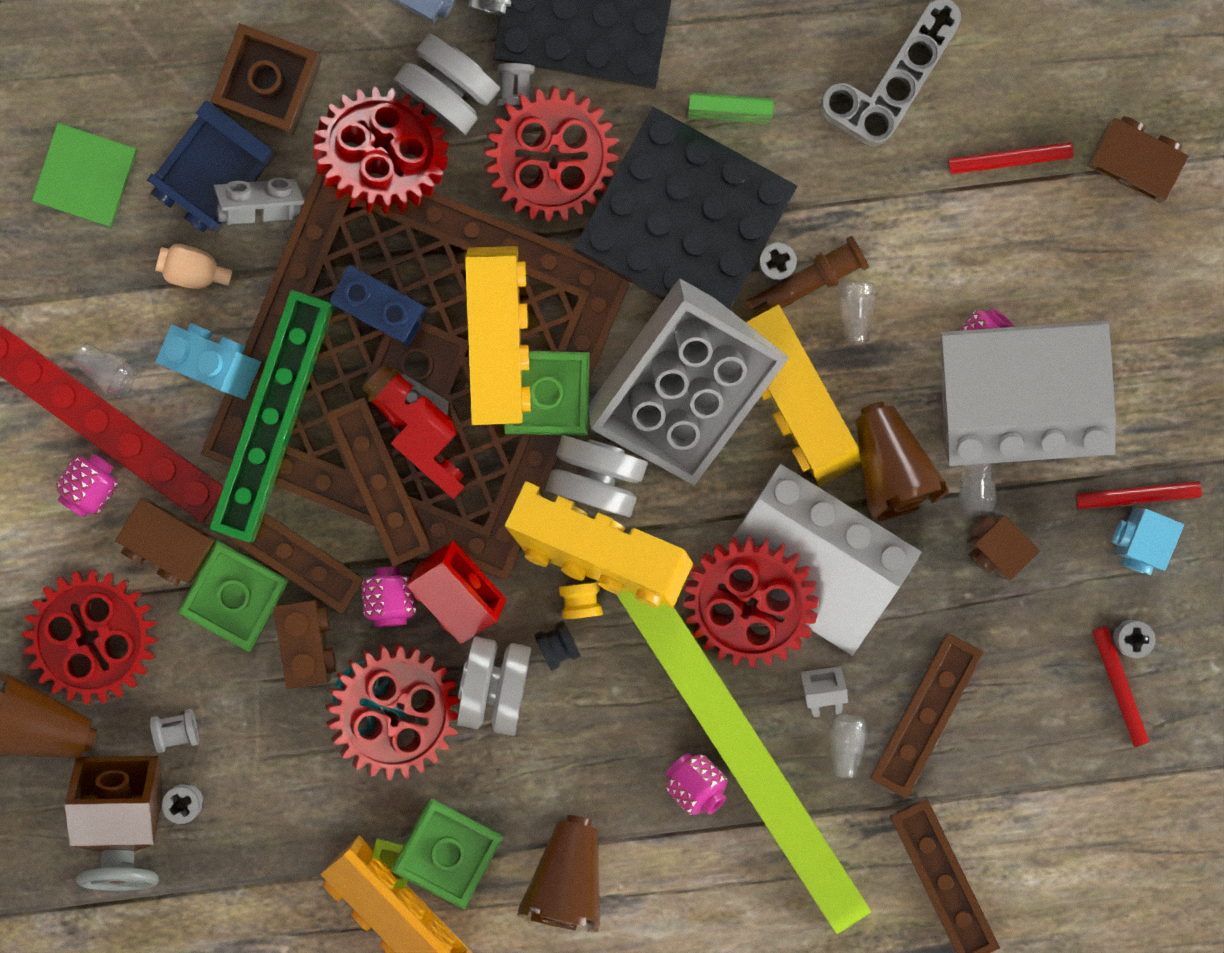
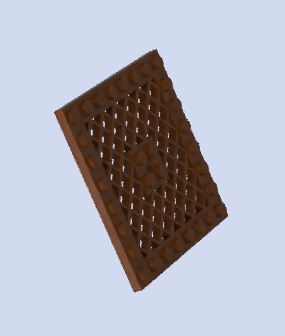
(453, 224)

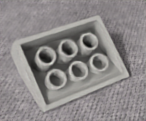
(685, 383)
(1028, 393)
(848, 555)

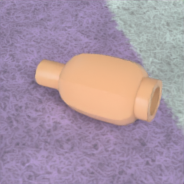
(190, 267)

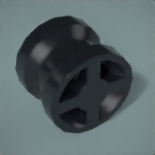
(557, 645)

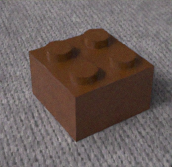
(266, 79)

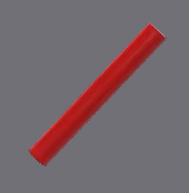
(1010, 158)
(1138, 495)
(1120, 686)

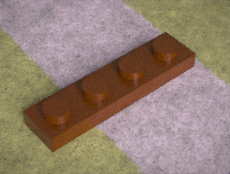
(378, 481)
(301, 562)
(926, 715)
(943, 879)

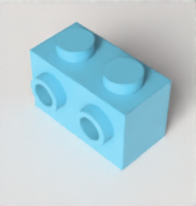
(207, 361)
(1146, 540)

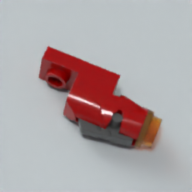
(423, 423)

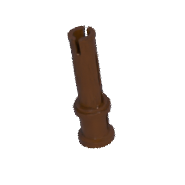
(825, 271)

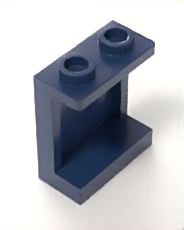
(208, 155)
(379, 305)

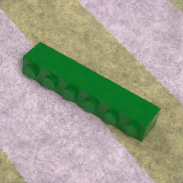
(272, 416)

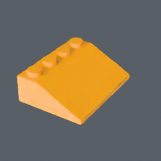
(390, 911)

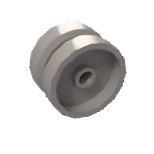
(449, 81)
(596, 475)
(493, 685)

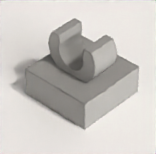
(824, 688)

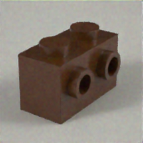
(1138, 159)
(164, 541)
(1000, 546)
(303, 643)

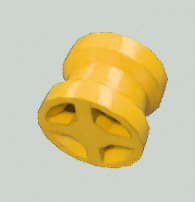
(580, 600)

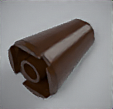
(894, 465)
(40, 724)
(566, 879)

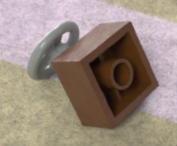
(114, 811)

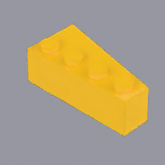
(495, 335)
(805, 406)
(597, 548)

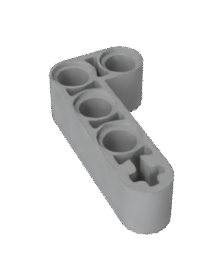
(901, 69)

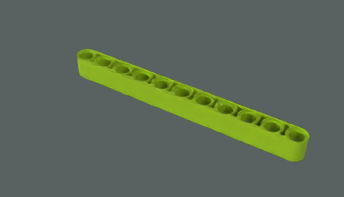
(749, 762)

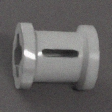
(508, 73)
(780, 250)
(1140, 649)
(174, 730)
(183, 815)

